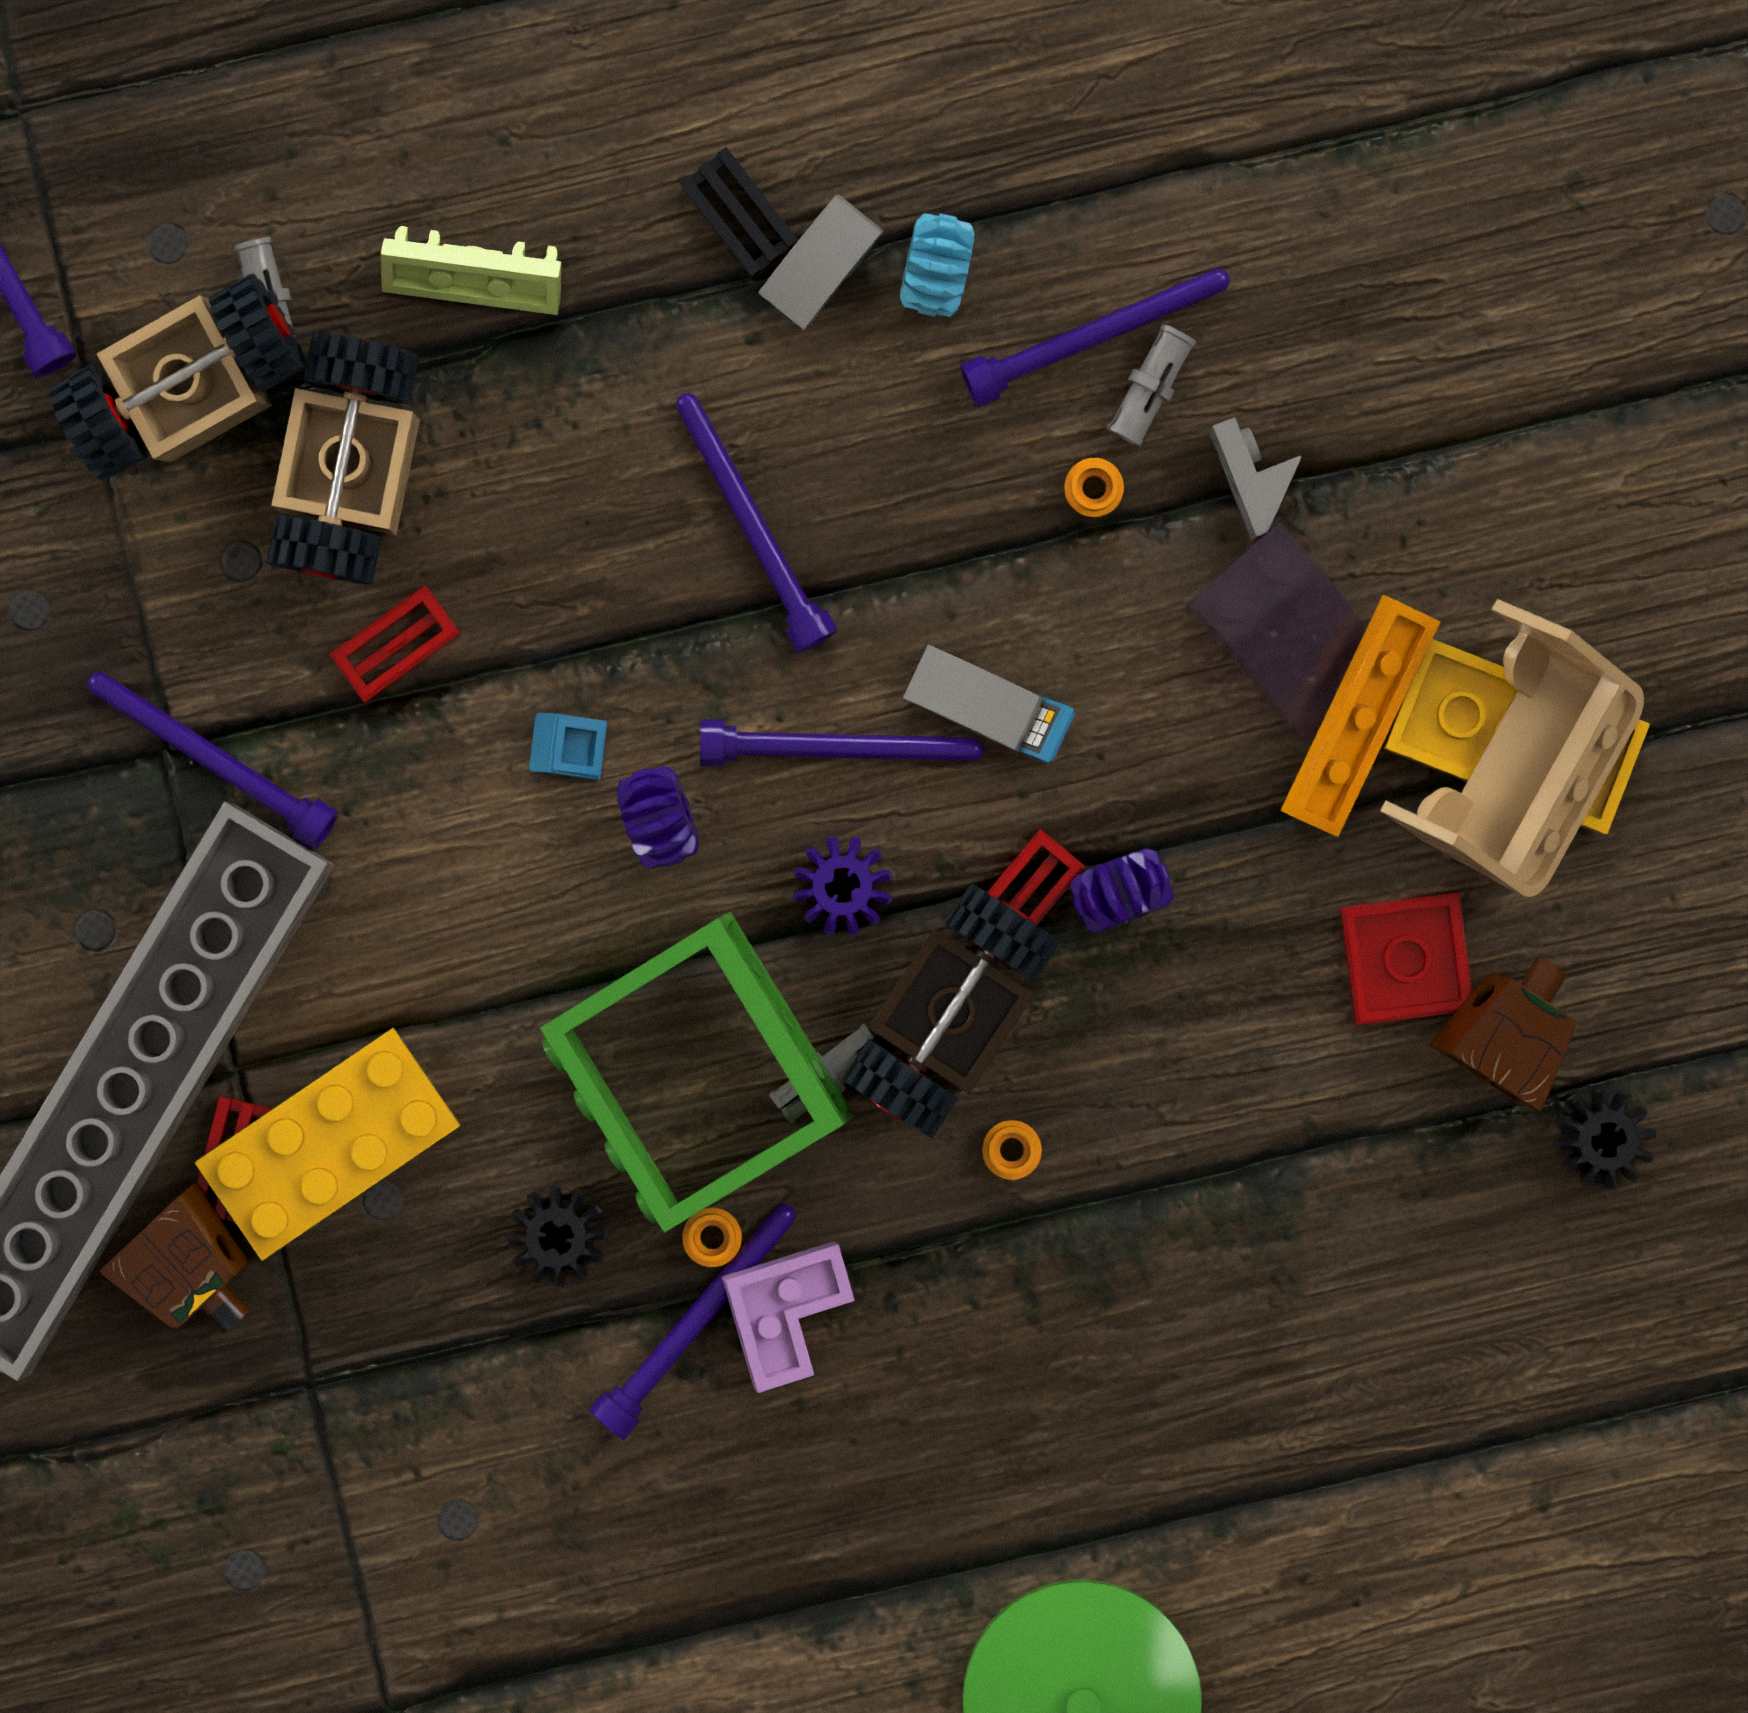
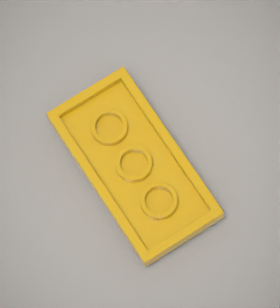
(1455, 712)
(327, 1144)

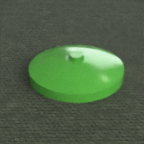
(1081, 1652)

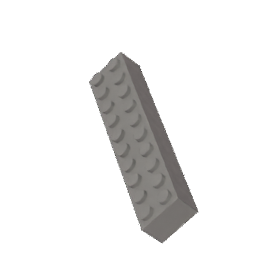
(143, 1068)

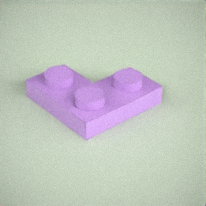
(768, 1308)

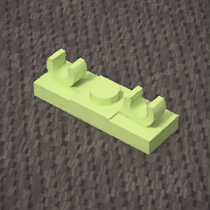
(471, 274)

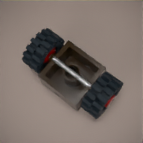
(951, 1011)

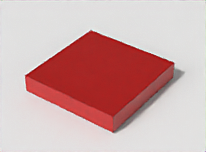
(1406, 958)

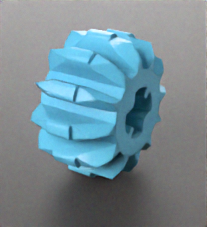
(937, 265)

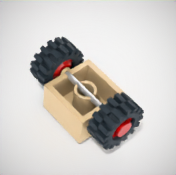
(179, 380)
(344, 459)

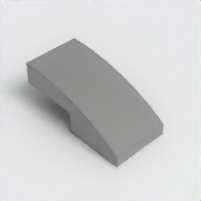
(821, 261)
(973, 698)

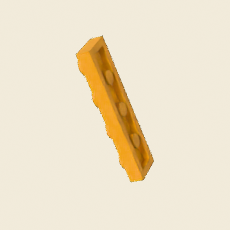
(1360, 715)

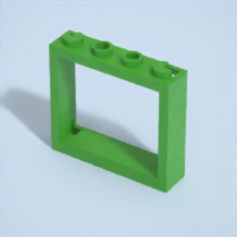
(776, 1026)

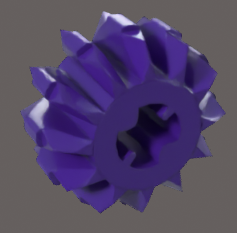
(657, 817)
(825, 875)
(1121, 890)

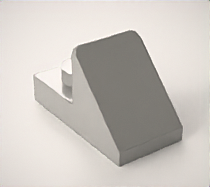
(1255, 492)

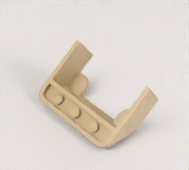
(1540, 763)

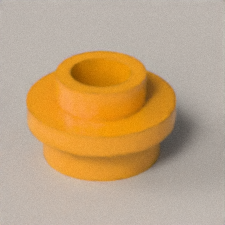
(1098, 469)
(1011, 1169)
(712, 1256)

